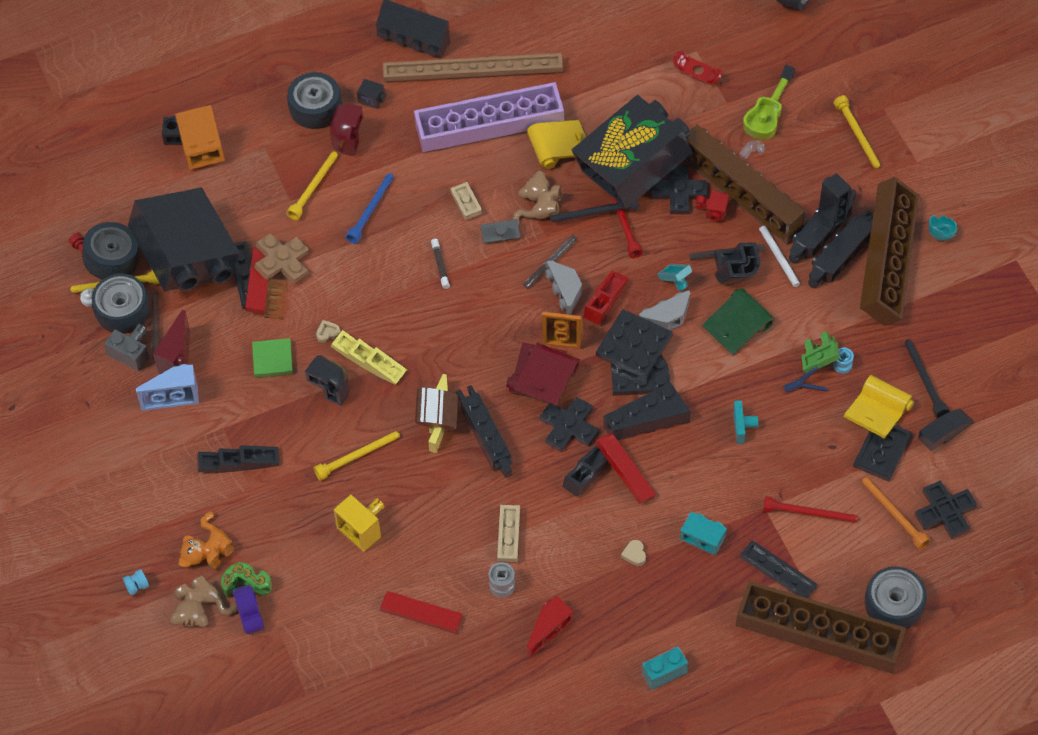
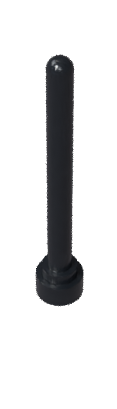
(592, 211)
(939, 407)

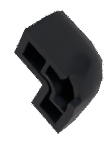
(737, 264)
(330, 377)

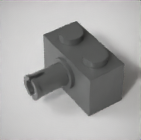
(128, 348)

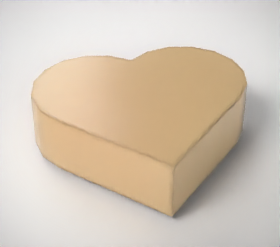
(327, 331)
(634, 553)

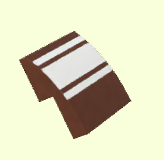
(436, 408)

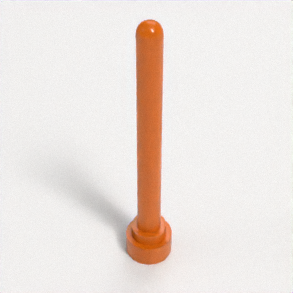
(920, 539)

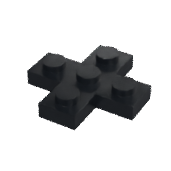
(679, 190)
(569, 424)
(946, 509)

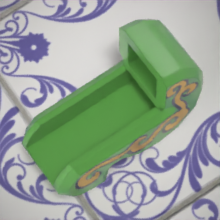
(245, 574)

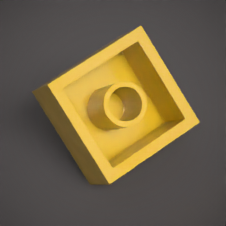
(359, 522)

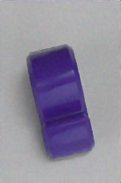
(248, 609)

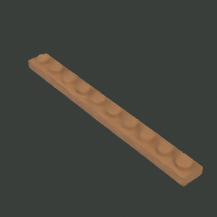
(472, 67)

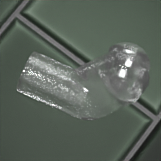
(752, 146)

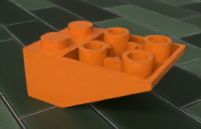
(199, 137)

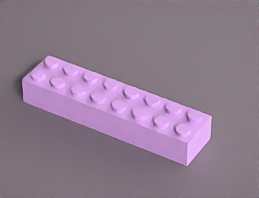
(487, 116)

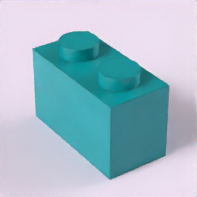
(703, 533)
(664, 668)

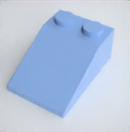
(169, 389)

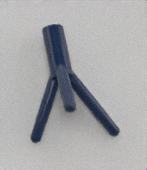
(799, 383)

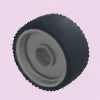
(120, 303)
(902, 586)

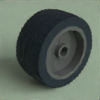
(110, 250)

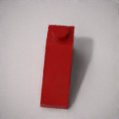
(552, 619)

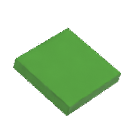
(272, 358)

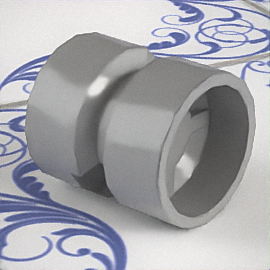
(501, 580)

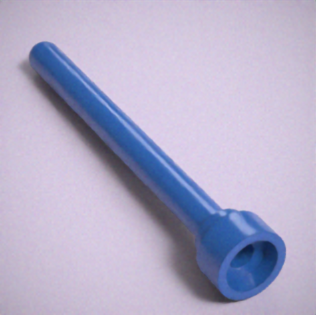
(354, 234)

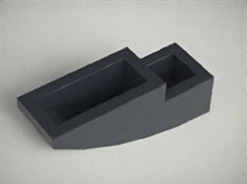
(944, 428)
(585, 472)

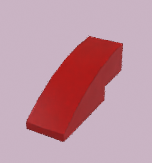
(605, 297)

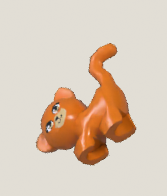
(196, 550)

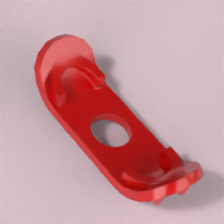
(686, 65)

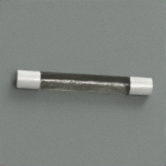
(440, 263)

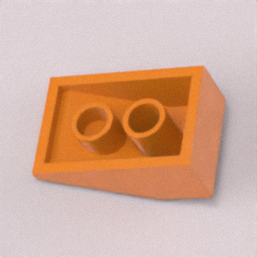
(562, 330)

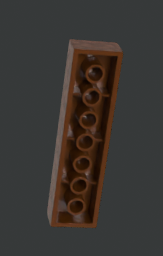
(744, 185)
(889, 251)
(820, 626)

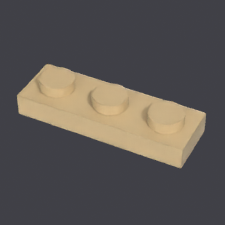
(508, 533)

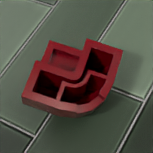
(345, 128)

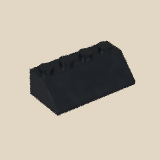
(413, 28)

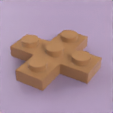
(281, 258)

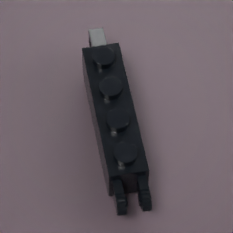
(814, 235)
(841, 250)
(485, 431)

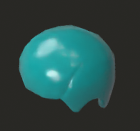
(942, 228)

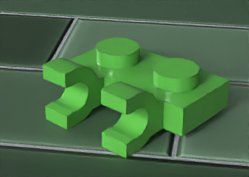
(820, 355)

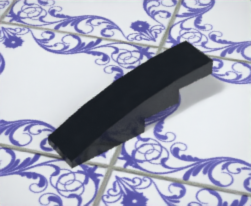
(238, 459)

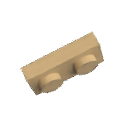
(466, 201)

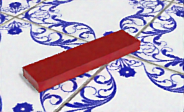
(256, 286)
(625, 468)
(421, 612)

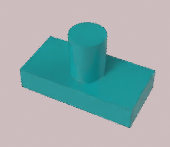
(676, 273)
(742, 422)

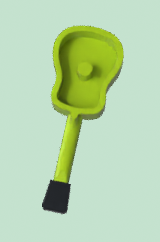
(762, 119)

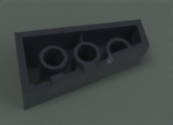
(650, 412)

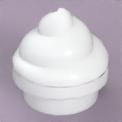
(86, 297)

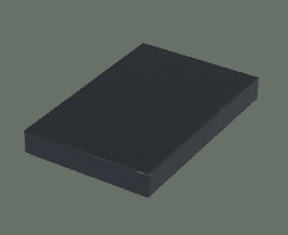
(882, 455)

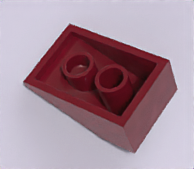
(174, 346)

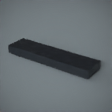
(242, 271)
(778, 570)

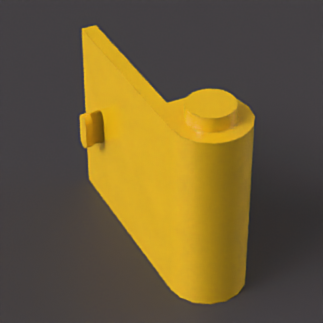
(555, 140)
(879, 406)

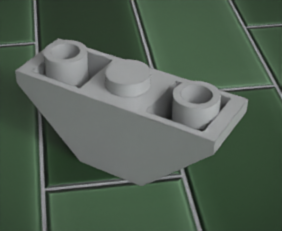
(565, 285)
(669, 312)

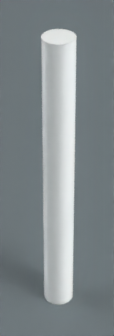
(780, 257)

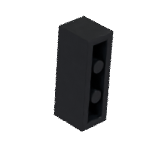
(834, 200)

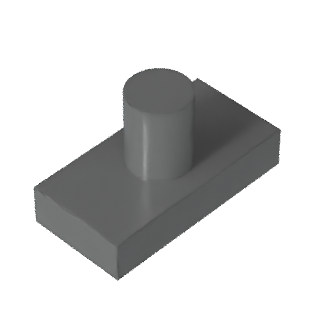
(500, 231)

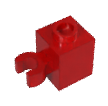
(715, 205)

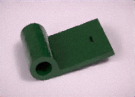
(739, 320)

